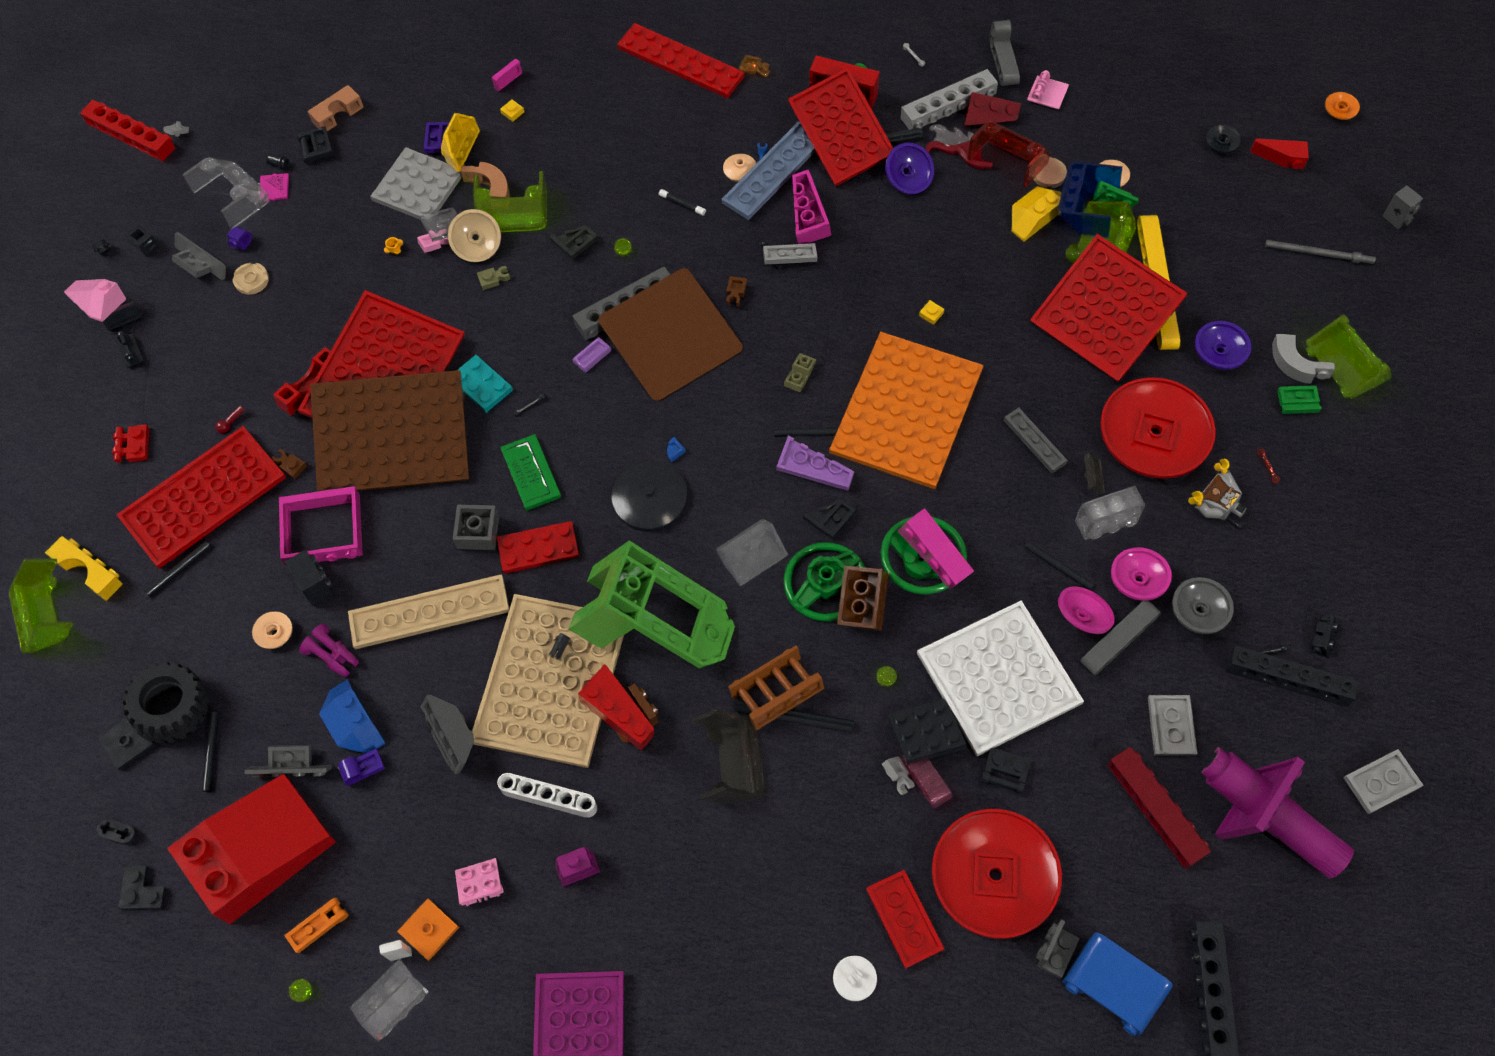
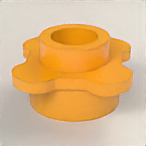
(393, 241)

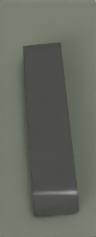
(1120, 637)

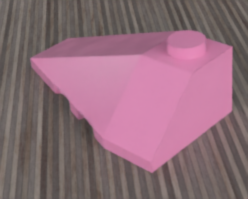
(96, 297)

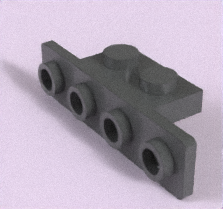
(195, 259)
(289, 759)

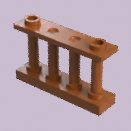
(777, 705)

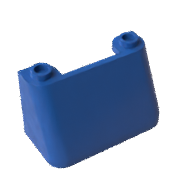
(1118, 982)

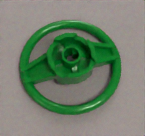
(911, 563)
(816, 585)

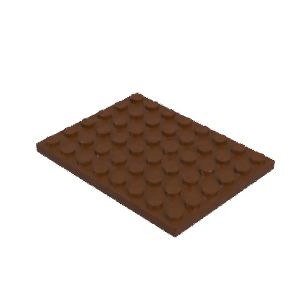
(390, 431)

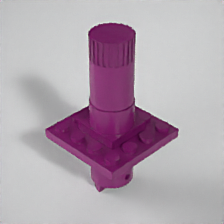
(1263, 805)

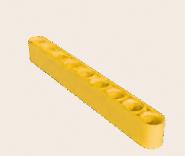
(1154, 258)

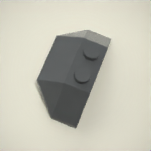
(448, 731)

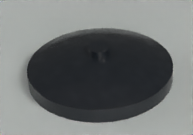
(649, 496)

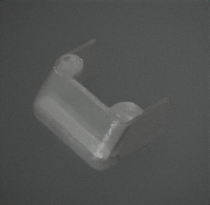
(247, 193)

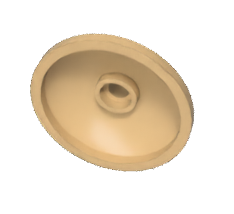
(471, 223)

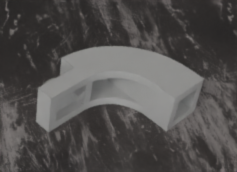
(1294, 364)

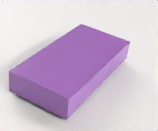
(591, 354)

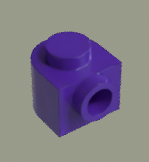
(239, 238)

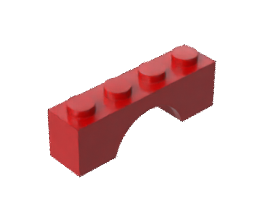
(291, 395)

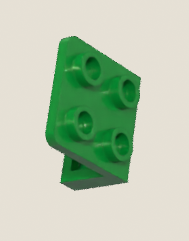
(1107, 192)

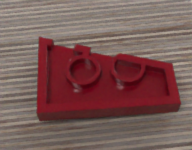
(988, 108)

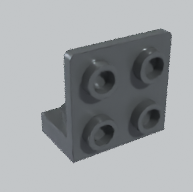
(1057, 951)

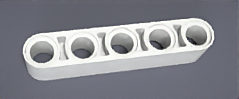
(540, 788)

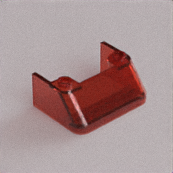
(1014, 143)

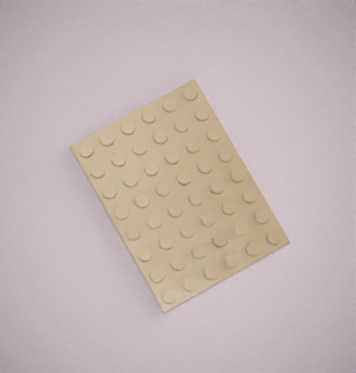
(534, 698)

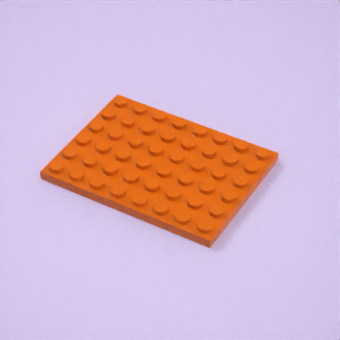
(906, 410)

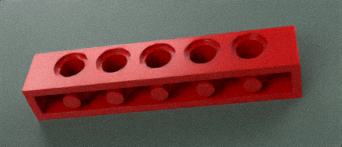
(127, 130)

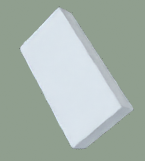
(395, 950)

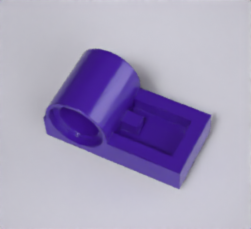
(357, 769)

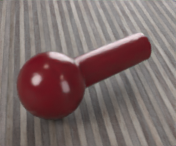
(224, 426)

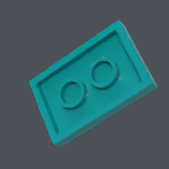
(483, 384)

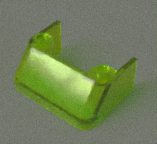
(515, 213)
(34, 607)

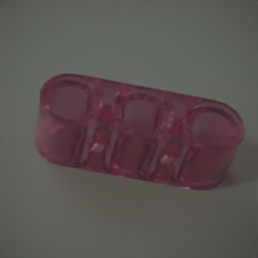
(929, 782)

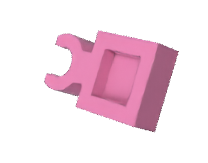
(427, 245)

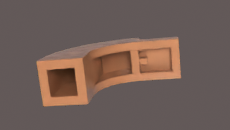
(488, 175)

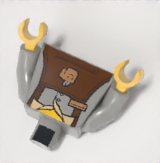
(1220, 495)

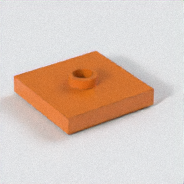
(428, 929)

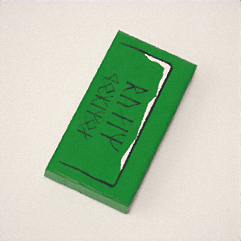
(530, 472)

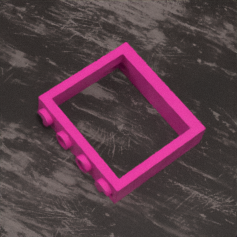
(316, 500)

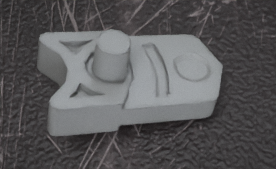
(176, 129)

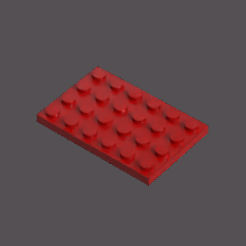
(841, 126)

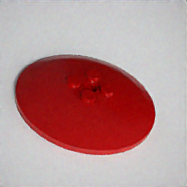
(1161, 404)
(1002, 843)

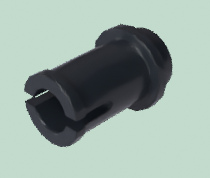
(281, 161)
(560, 645)

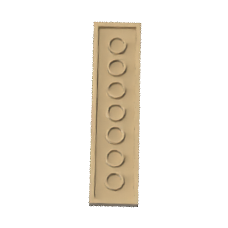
(428, 611)

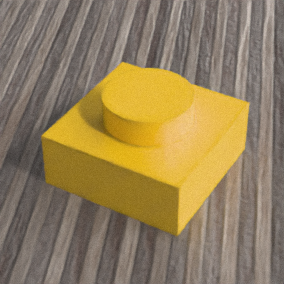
(512, 110)
(931, 312)

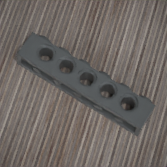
(585, 319)

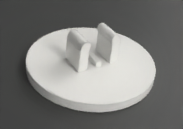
(854, 978)

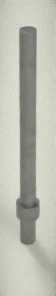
(1355, 257)

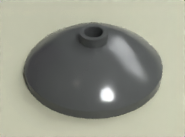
(1203, 595)

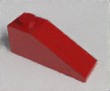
(1282, 152)

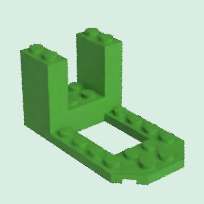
(625, 586)

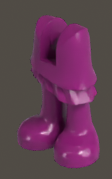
(339, 651)

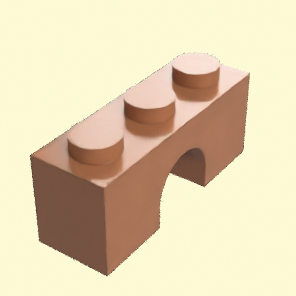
(343, 100)

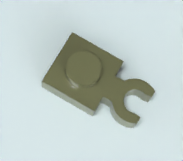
(490, 278)

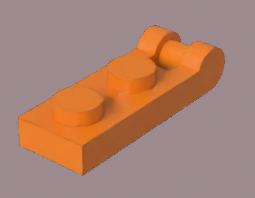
(315, 925)

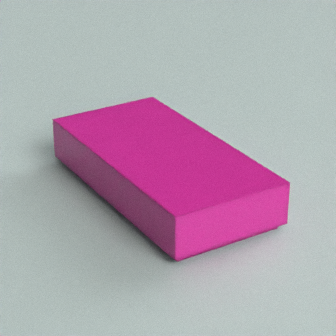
(507, 75)

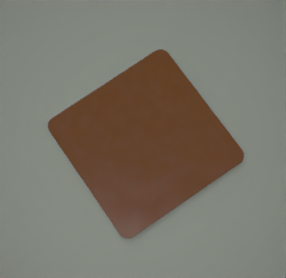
(670, 334)

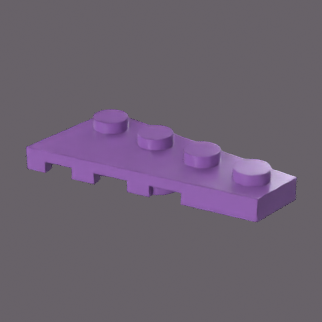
(805, 463)

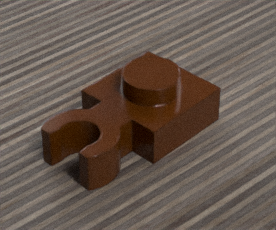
(736, 289)
(290, 464)

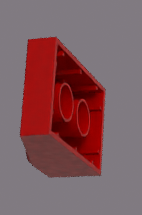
(251, 848)

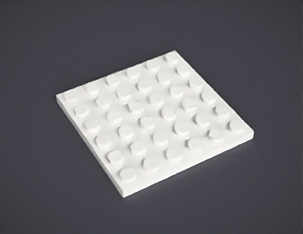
(999, 678)

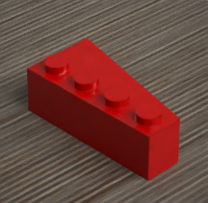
(615, 707)

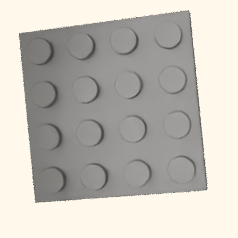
(416, 184)

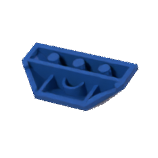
(349, 720)

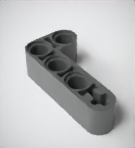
(1003, 53)

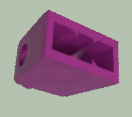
(576, 866)

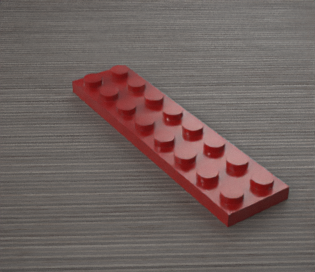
(681, 60)

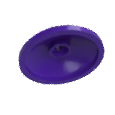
(916, 163)
(1226, 338)

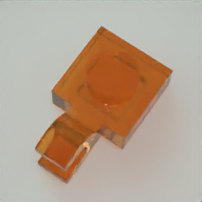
(753, 64)

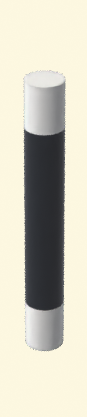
(682, 202)

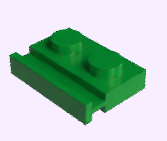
(1299, 399)

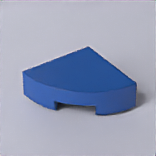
(674, 450)

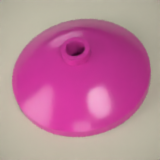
(1141, 565)
(1086, 610)

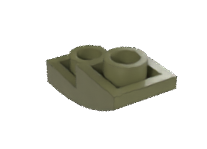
(800, 372)

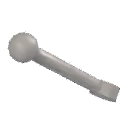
(906, 47)

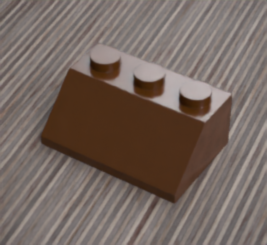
(863, 597)

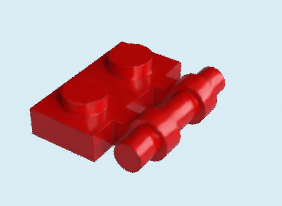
(137, 443)

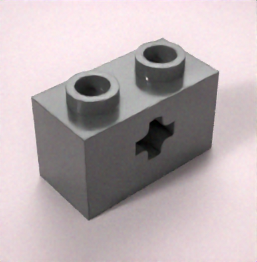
(1403, 207)

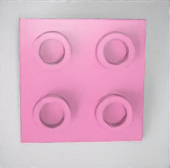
(1047, 91)
(478, 882)

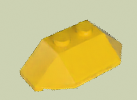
(459, 140)
(1034, 211)

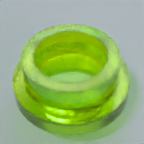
(622, 247)
(886, 676)
(300, 990)

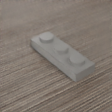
(790, 253)

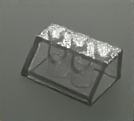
(752, 551)
(388, 1000)

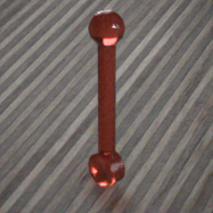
(1275, 479)

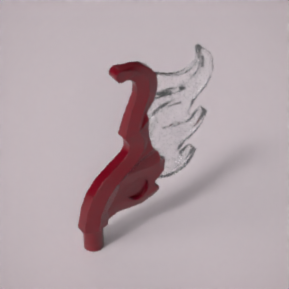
(956, 143)

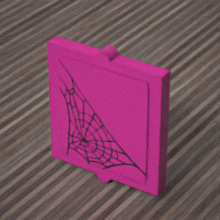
(276, 185)

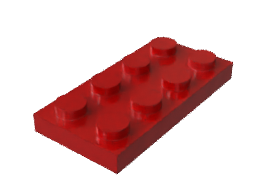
(537, 547)
(904, 919)

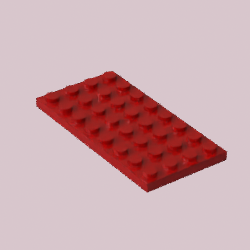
(201, 497)

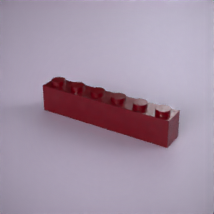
(1159, 808)

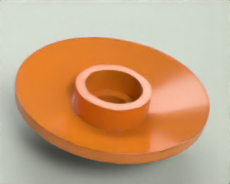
(1342, 105)

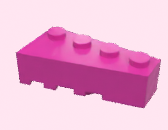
(809, 213)
(935, 548)

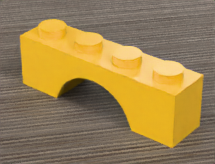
(99, 579)

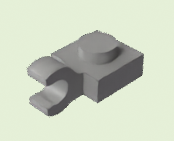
(897, 771)

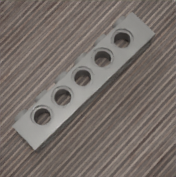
(947, 100)

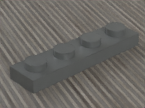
(1035, 440)

